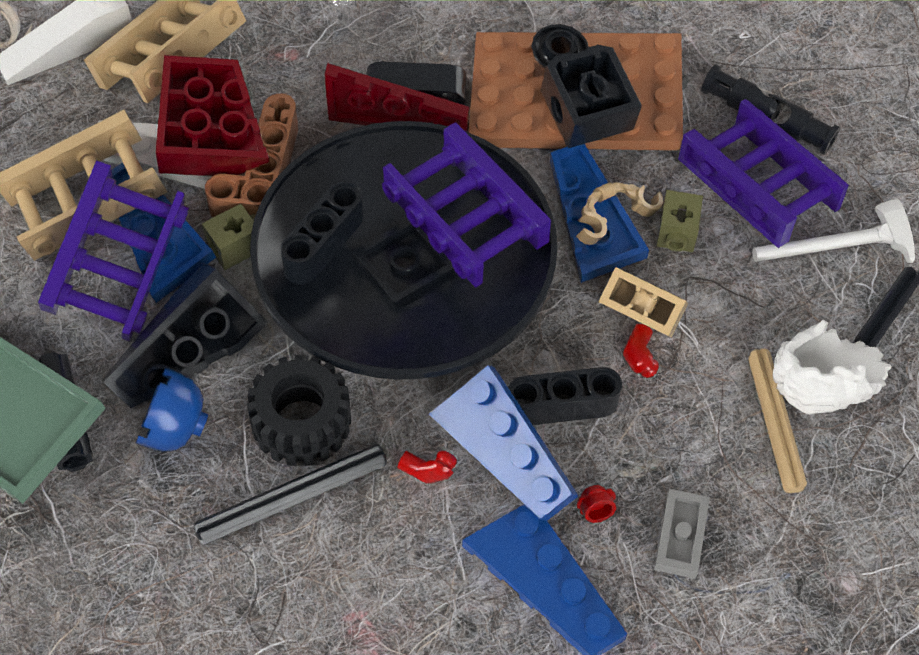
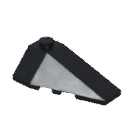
(189, 332)

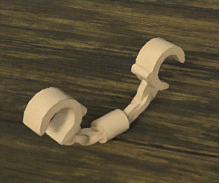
(607, 191)

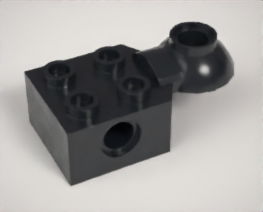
(584, 86)

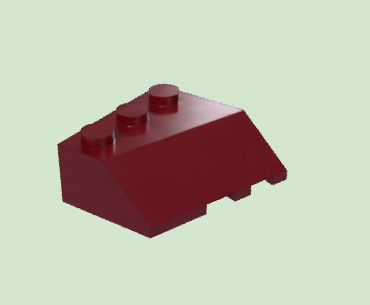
(206, 119)

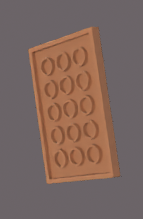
(514, 114)

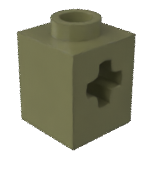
(678, 227)
(230, 235)

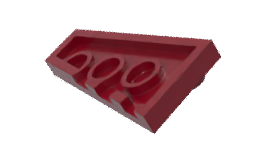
(369, 100)

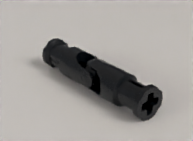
(799, 125)

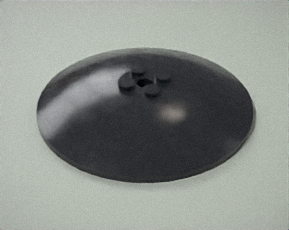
(363, 306)

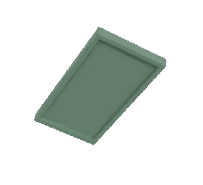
(38, 420)

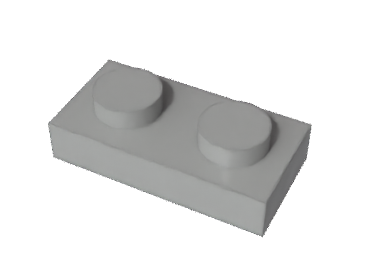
(682, 533)

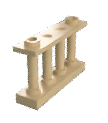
(161, 30)
(64, 160)

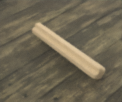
(777, 422)

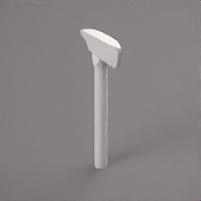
(893, 231)

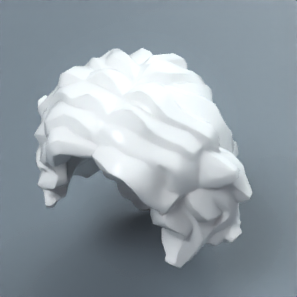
(827, 373)

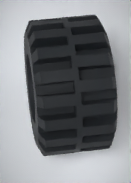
(296, 382)

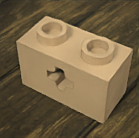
(643, 302)

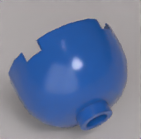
(173, 413)

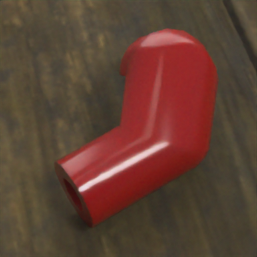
(637, 353)
(431, 470)

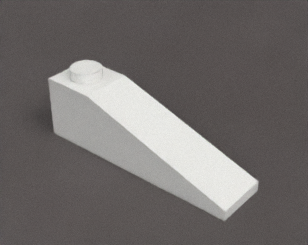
(65, 36)

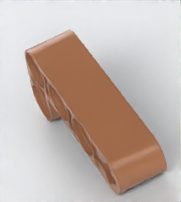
(279, 132)

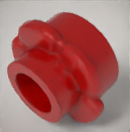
(597, 503)

